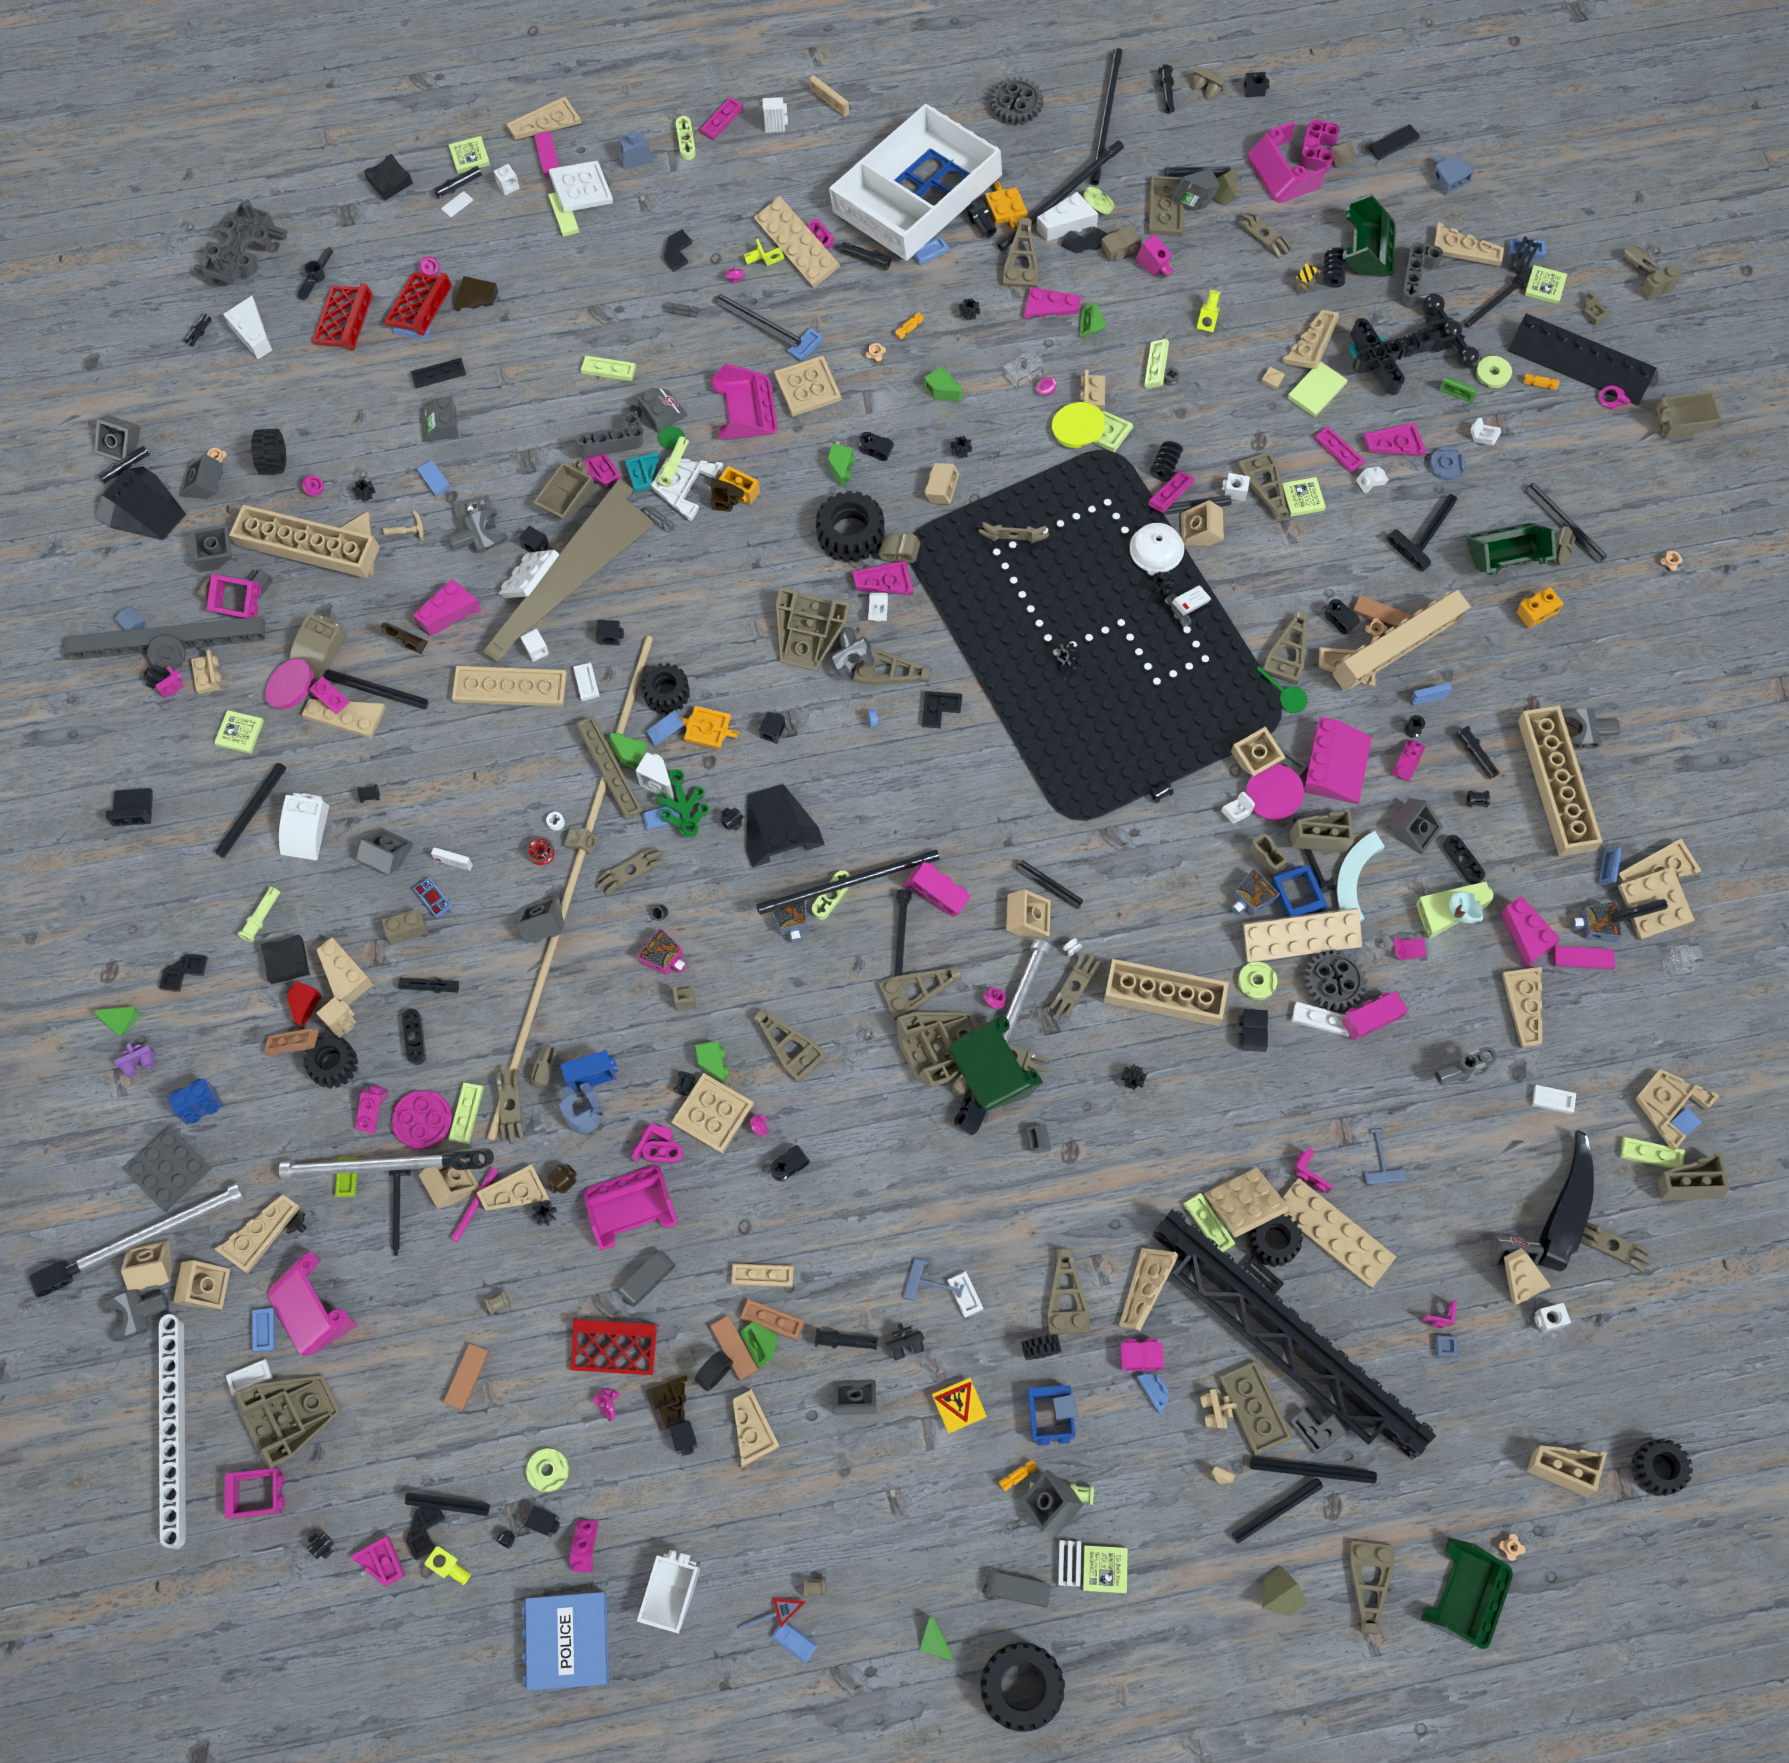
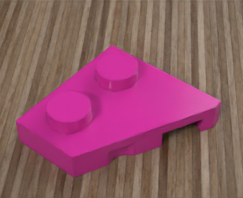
(602, 470)
(381, 1561)

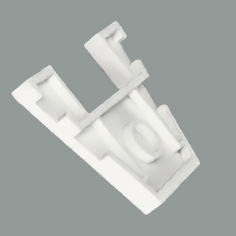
(683, 482)

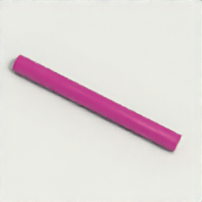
(473, 1206)

